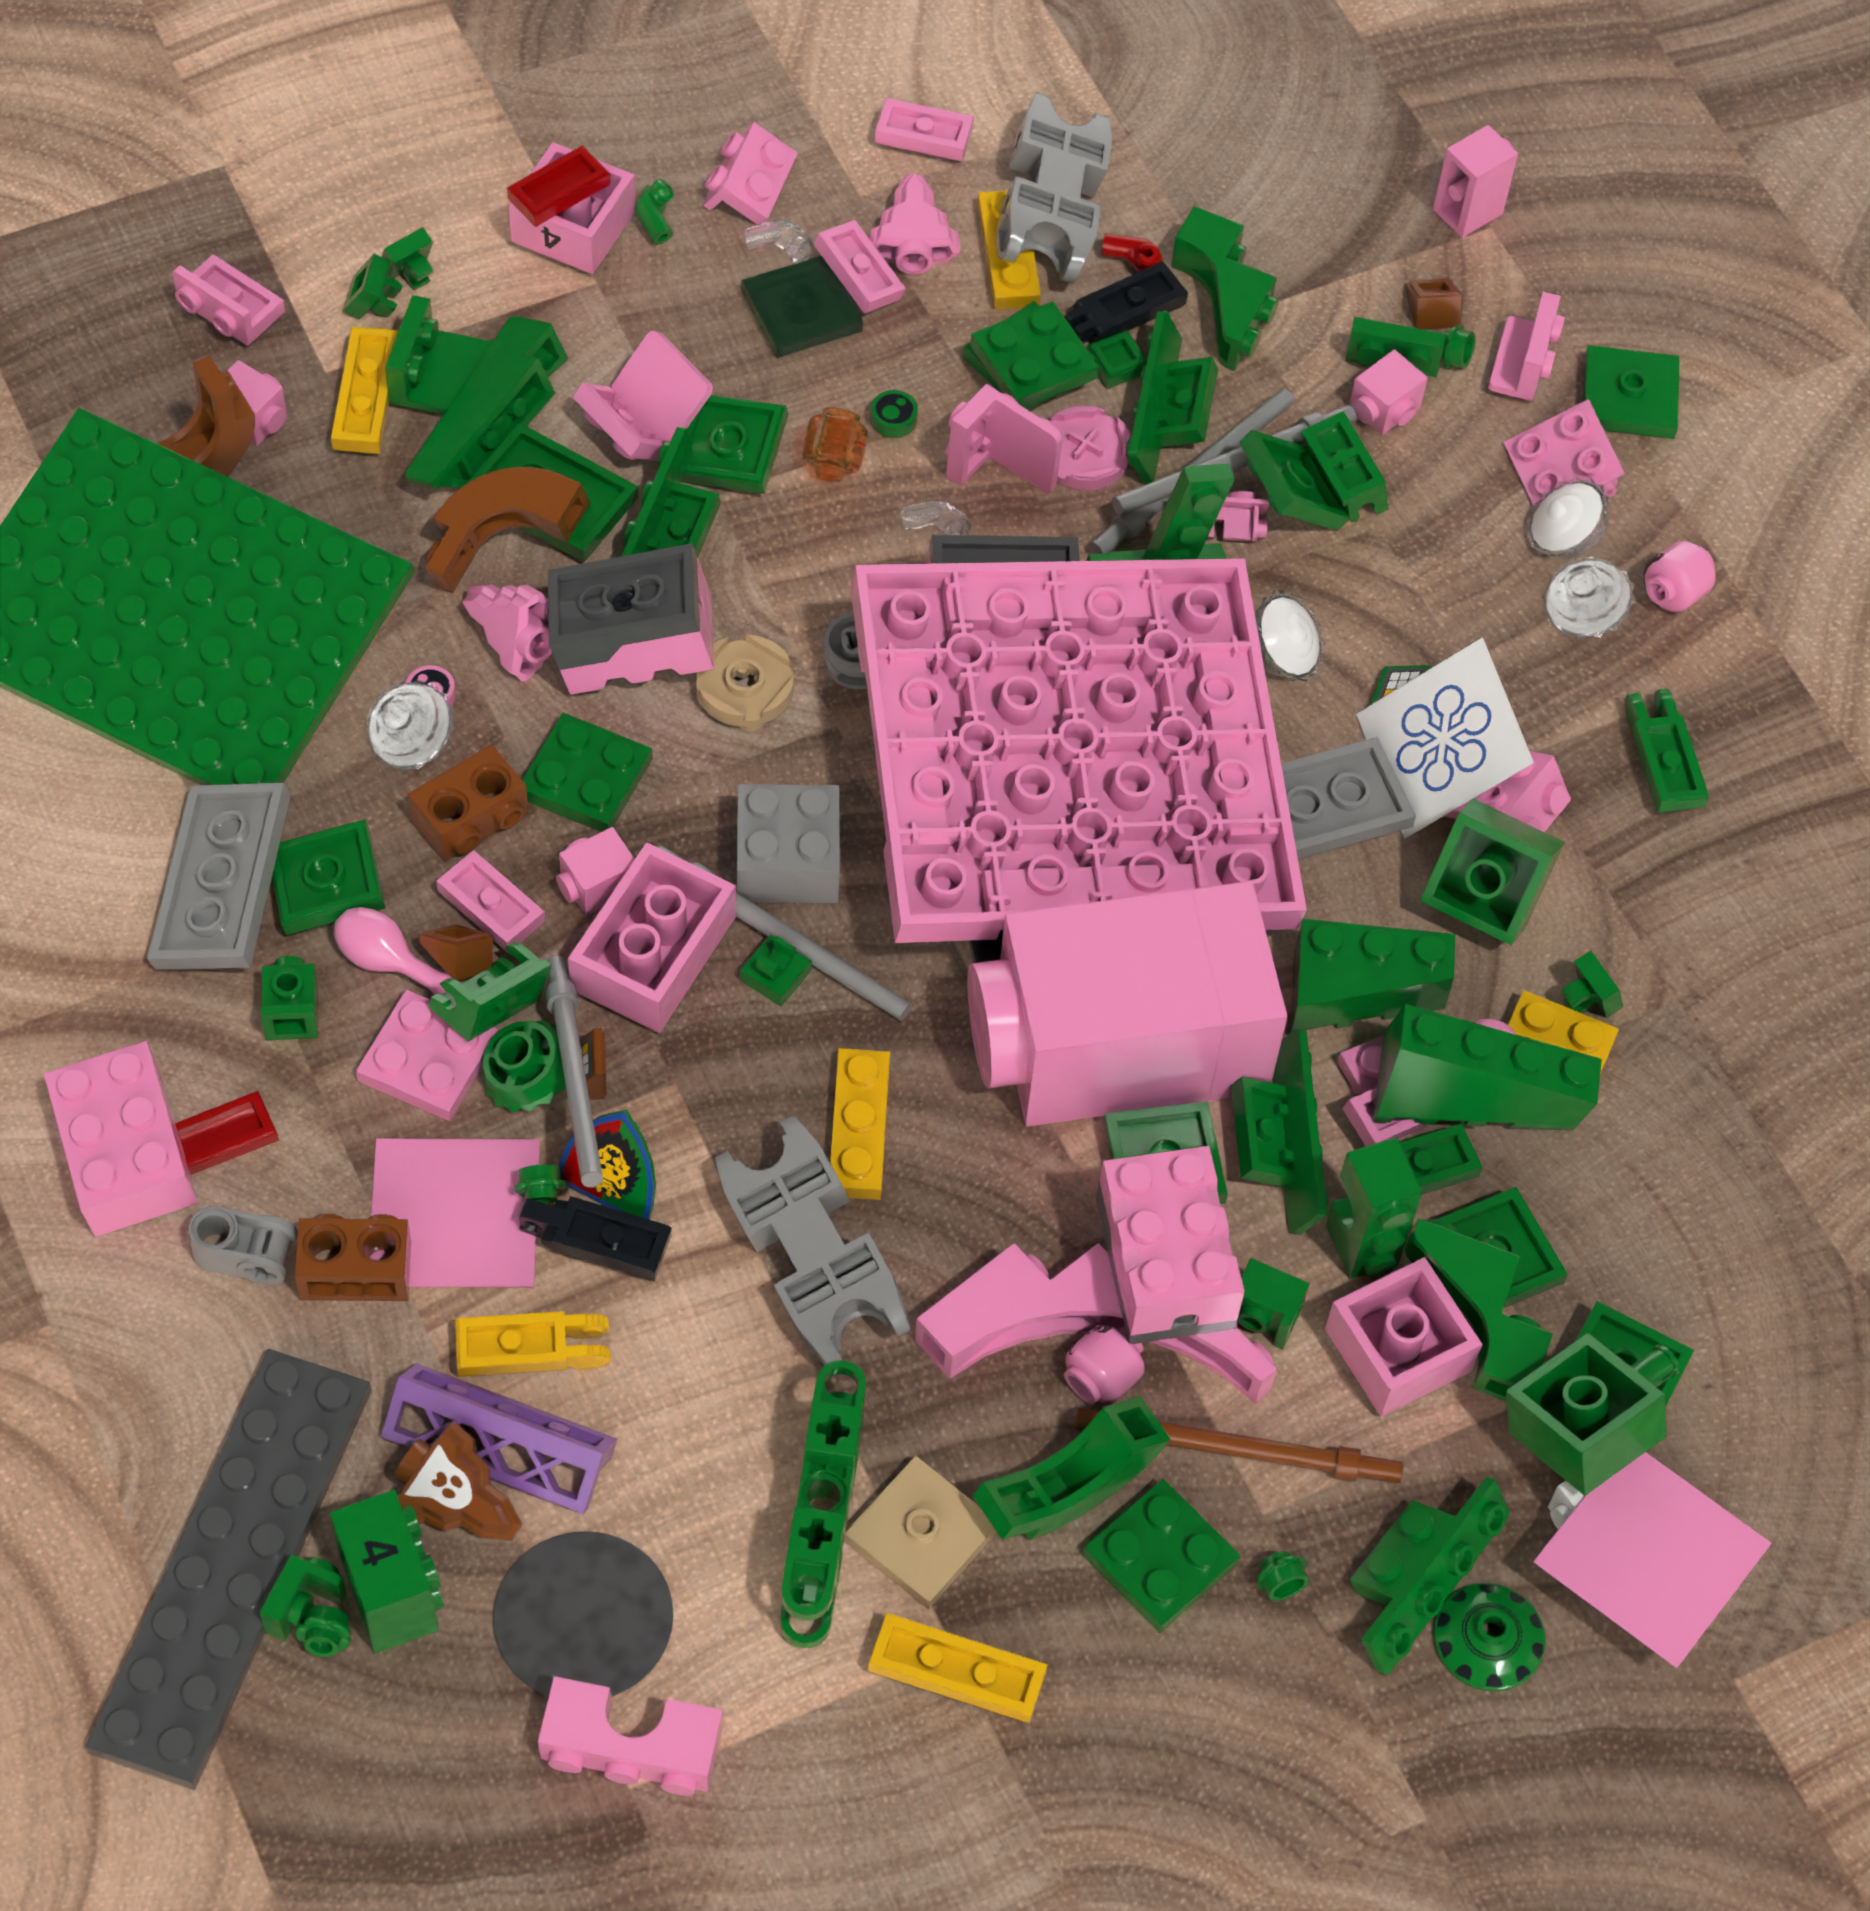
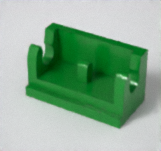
(1347, 464)
(492, 994)

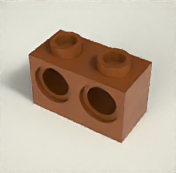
(462, 795)
(351, 1272)

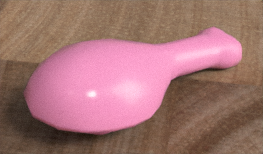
(378, 945)

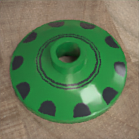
(1486, 1660)

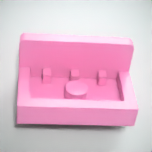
(750, 173)
(227, 299)
(1524, 350)

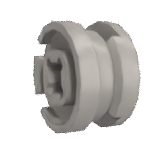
(842, 653)

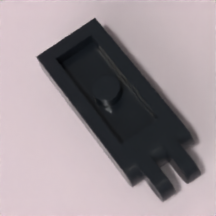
(1127, 303)

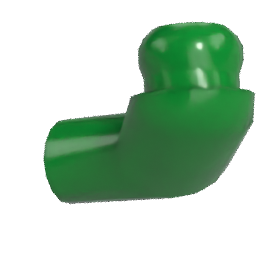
(650, 210)

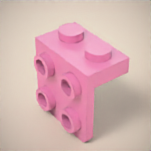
(646, 399)
(1002, 430)
(1531, 795)

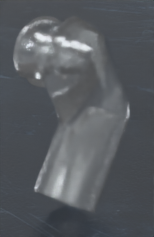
(783, 234)
(936, 513)

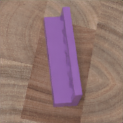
(506, 1419)

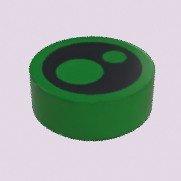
(894, 413)

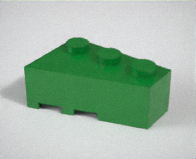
(1367, 972)

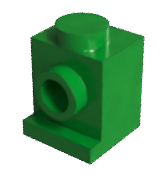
(289, 999)
(1271, 1301)

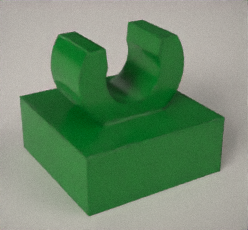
(410, 258)
(369, 287)
(775, 970)
(1592, 987)

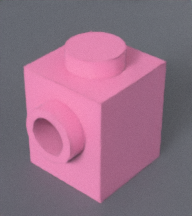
(1388, 393)
(265, 398)
(593, 869)

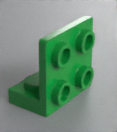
(427, 363)

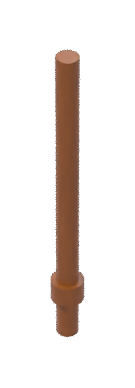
(1345, 1463)

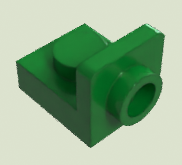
(293, 1591)

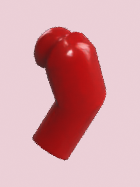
(1136, 251)

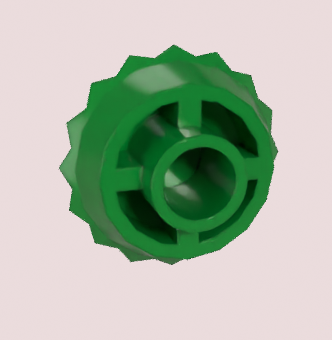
(523, 1066)

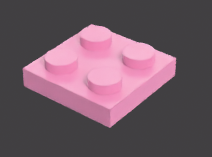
(423, 1058)

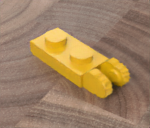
(528, 1343)

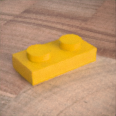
(1562, 1026)

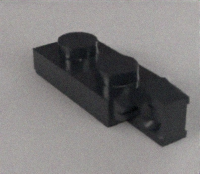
(598, 1234)

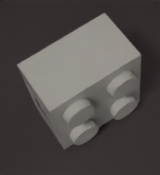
(788, 843)

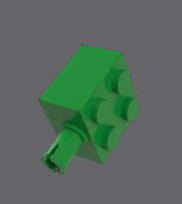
(1591, 1410)

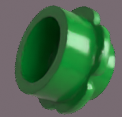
(1458, 347)
(540, 1183)
(1282, 1575)
(324, 1631)

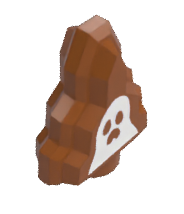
(453, 1487)

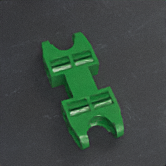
(817, 1534)

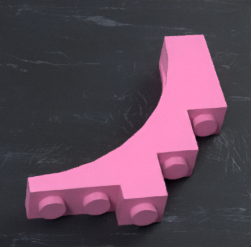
(1018, 1303)

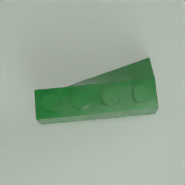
(1478, 1075)

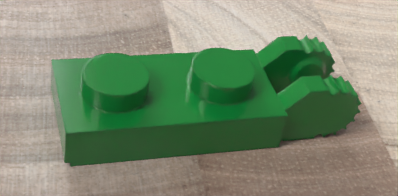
(1666, 753)

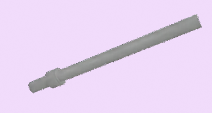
(1236, 458)
(1131, 524)
(820, 957)
(562, 1003)

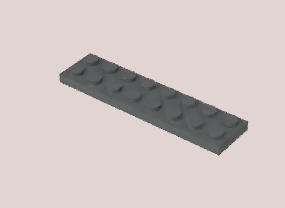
(236, 1544)

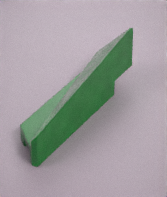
(501, 391)

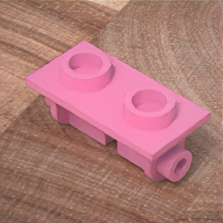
(1241, 517)

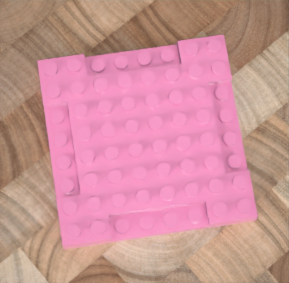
(1069, 738)

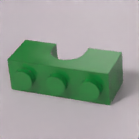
(1379, 1209)

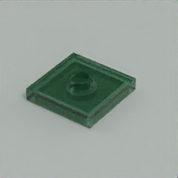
(801, 306)

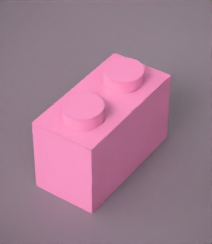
(1475, 181)

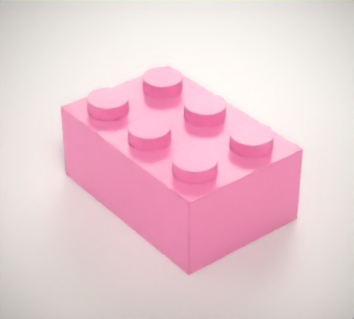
(652, 937)
(120, 1139)

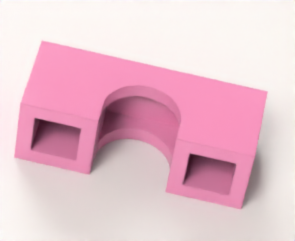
(676, 1753)

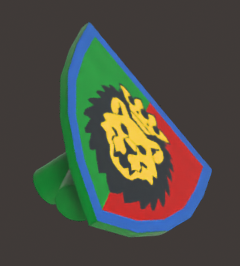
(625, 1166)

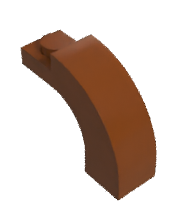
(221, 422)
(497, 503)

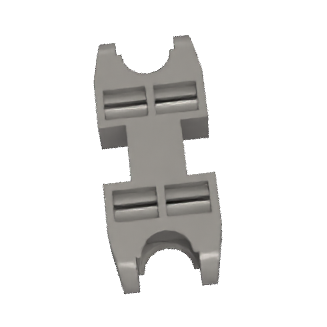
(1048, 208)
(831, 1278)

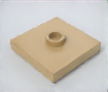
(921, 1532)

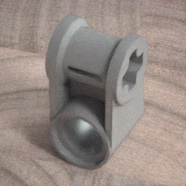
(247, 1247)

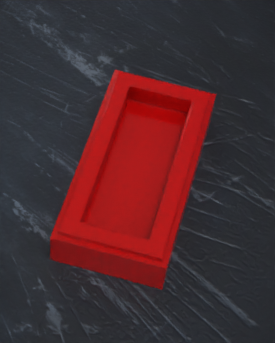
(558, 186)
(226, 1132)

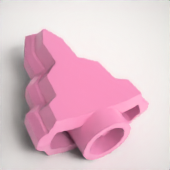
(914, 230)
(513, 624)

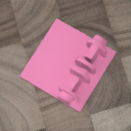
(1565, 448)

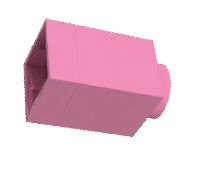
(1128, 1003)

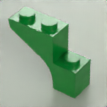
(1241, 296)
(1479, 1281)

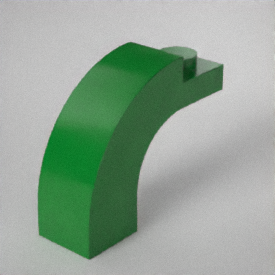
(1079, 1476)

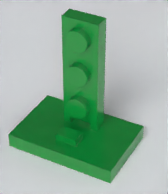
(1186, 518)

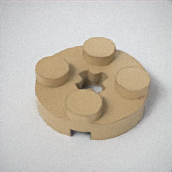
(752, 705)

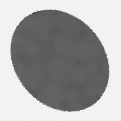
(583, 1613)

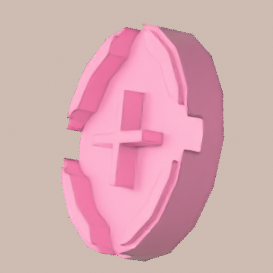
(1091, 448)

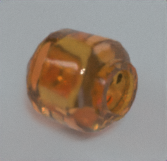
(835, 443)

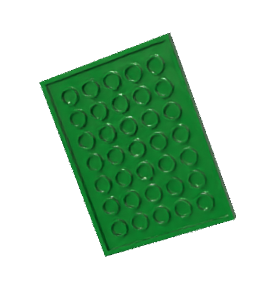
(181, 606)

